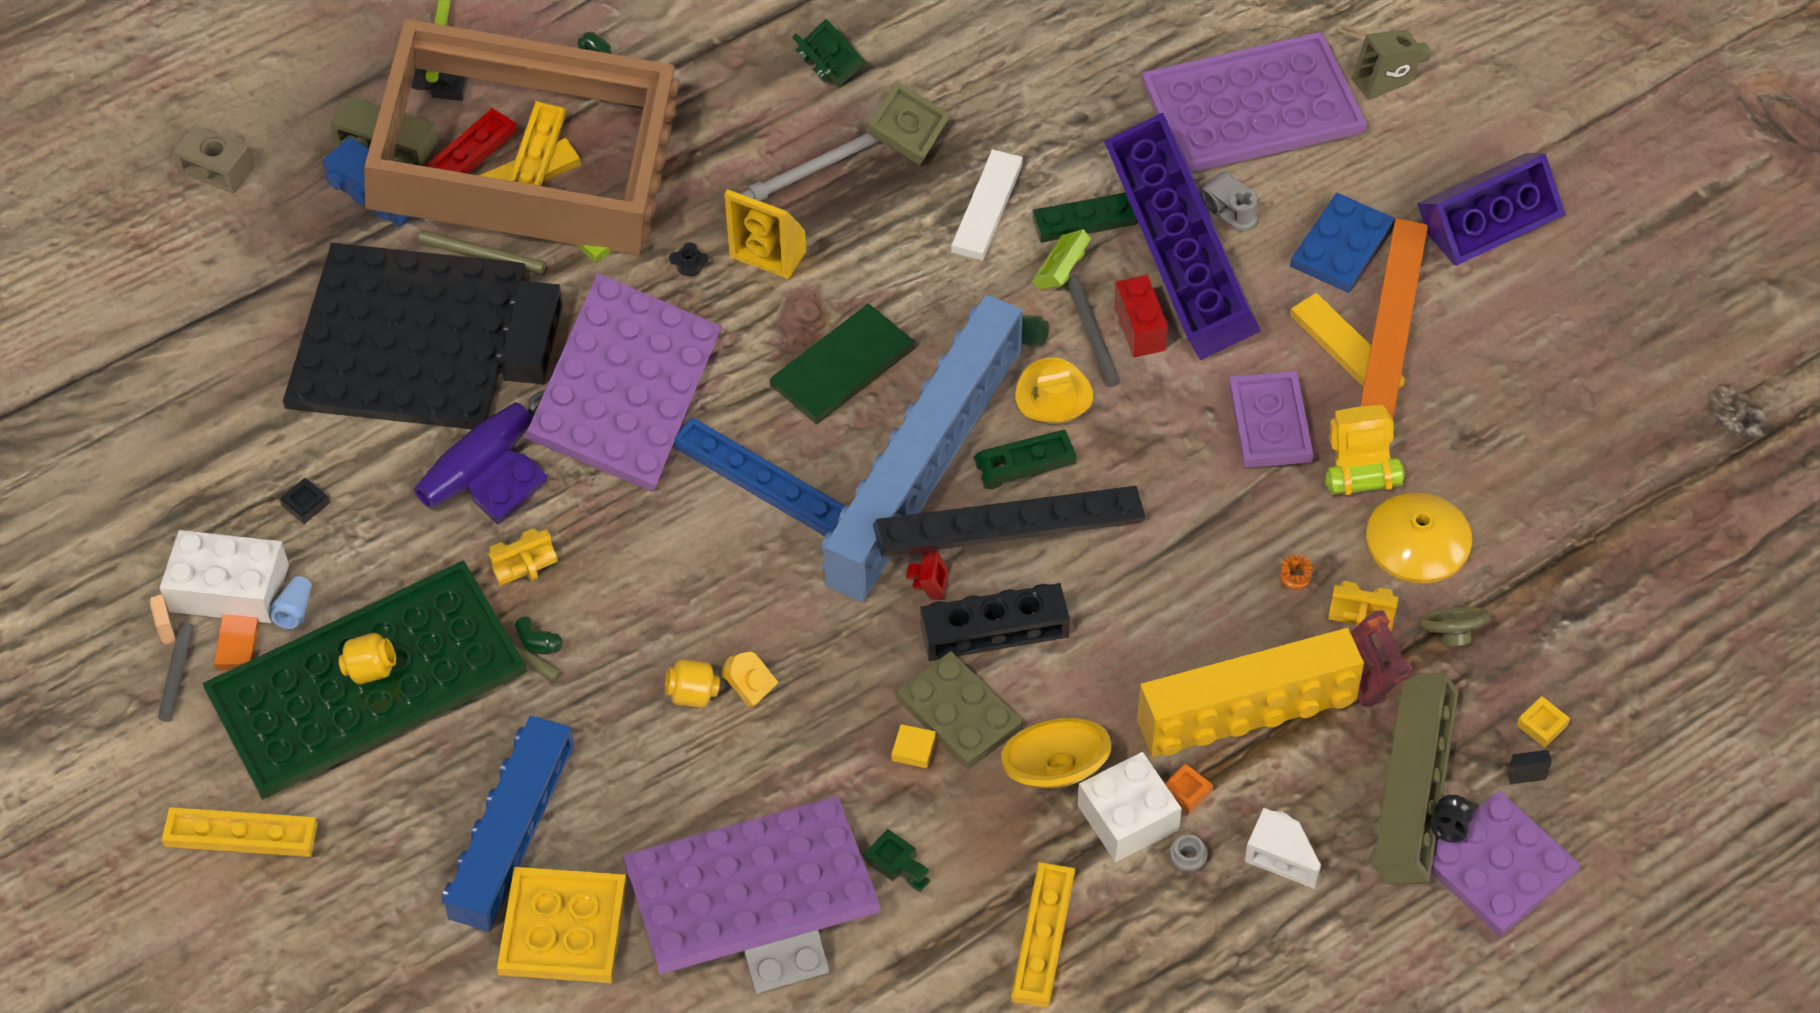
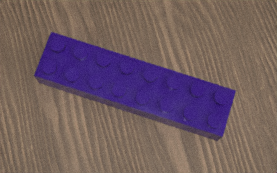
(1182, 237)

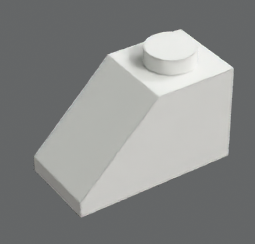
(1282, 848)

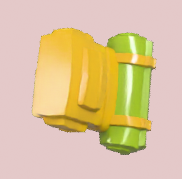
(1362, 451)

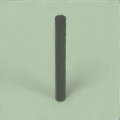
(1093, 332)

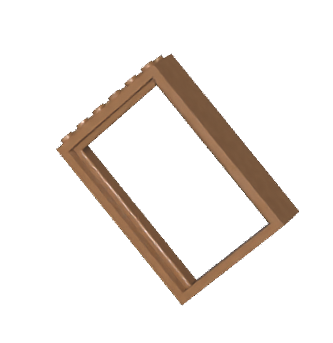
(515, 205)

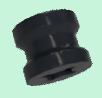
(1452, 818)

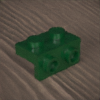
(831, 53)

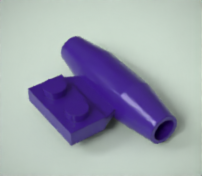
(485, 465)

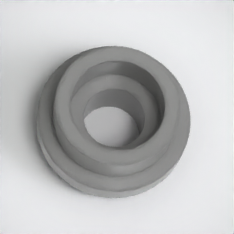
(1191, 844)

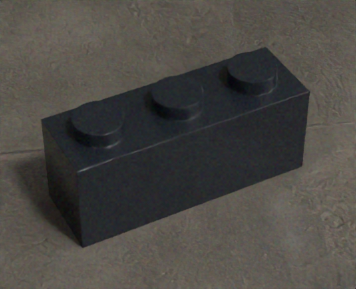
(530, 332)

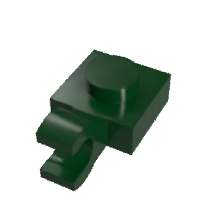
(895, 856)

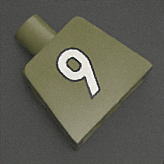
(1388, 62)

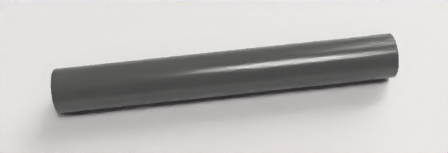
(175, 672)

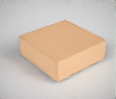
(162, 619)

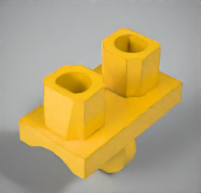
(522, 557)
(1354, 605)

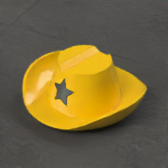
(1053, 391)

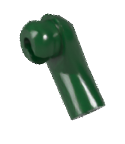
(593, 42)
(536, 640)

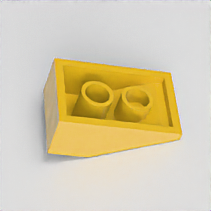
(763, 235)

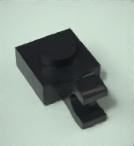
(446, 87)

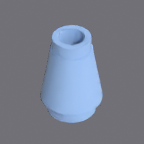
(291, 604)

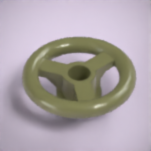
(1454, 623)

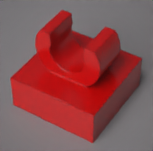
(929, 575)

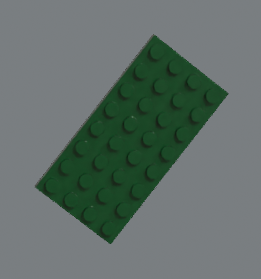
(300, 714)

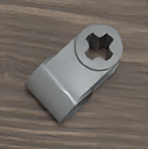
(1231, 201)

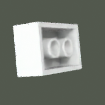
(224, 575)

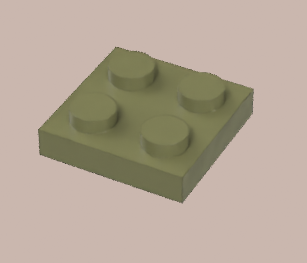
(907, 122)

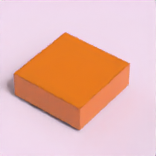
(1188, 788)

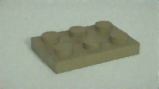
(960, 709)

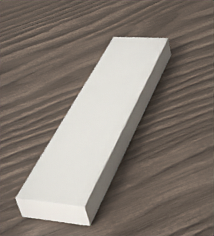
(987, 205)

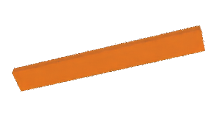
(1394, 315)

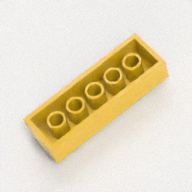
(1249, 692)

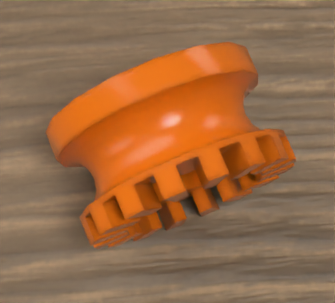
(1294, 563)

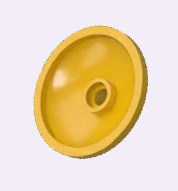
(1418, 551)
(1056, 752)

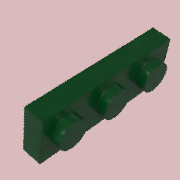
(1090, 214)

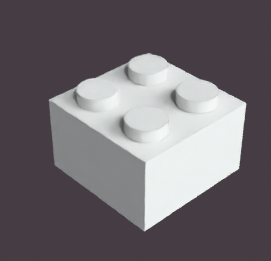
(1129, 806)

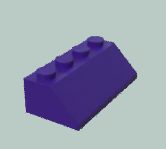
(1492, 207)

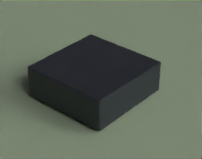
(304, 500)
(1529, 767)

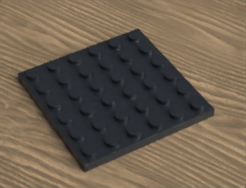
(404, 336)

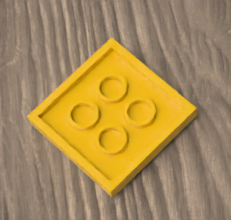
(562, 925)

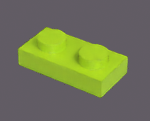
(1061, 260)

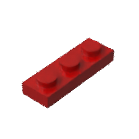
(475, 143)

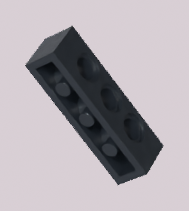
(983, 635)

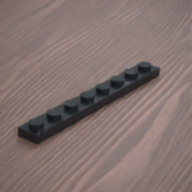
(1008, 521)

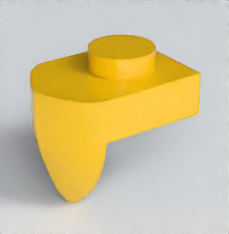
(748, 677)

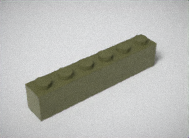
(1415, 778)

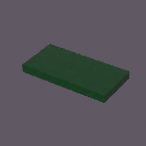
(842, 363)

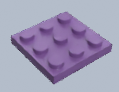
(1502, 864)

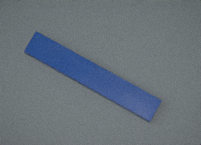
(758, 476)

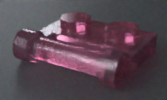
(1375, 678)

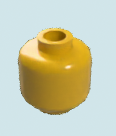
(367, 658)
(691, 683)

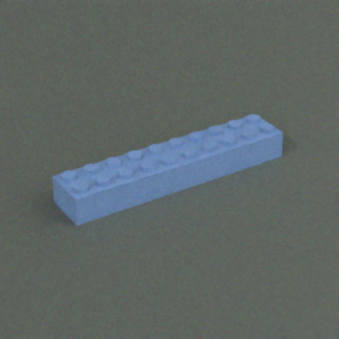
(924, 443)

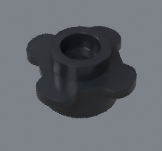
(687, 266)

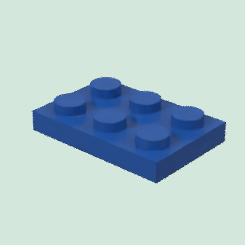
(1342, 242)

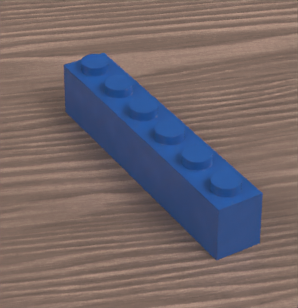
(508, 823)

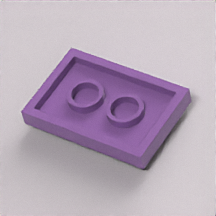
(1270, 419)

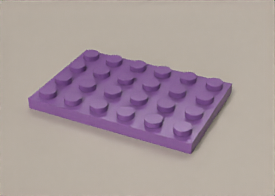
(1255, 101)
(623, 382)
(750, 884)

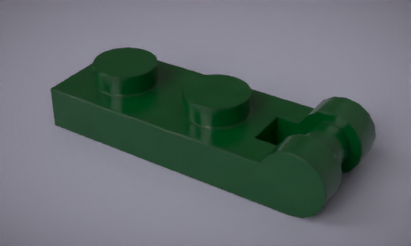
(1025, 458)

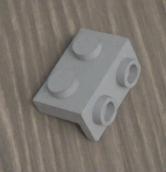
(786, 961)

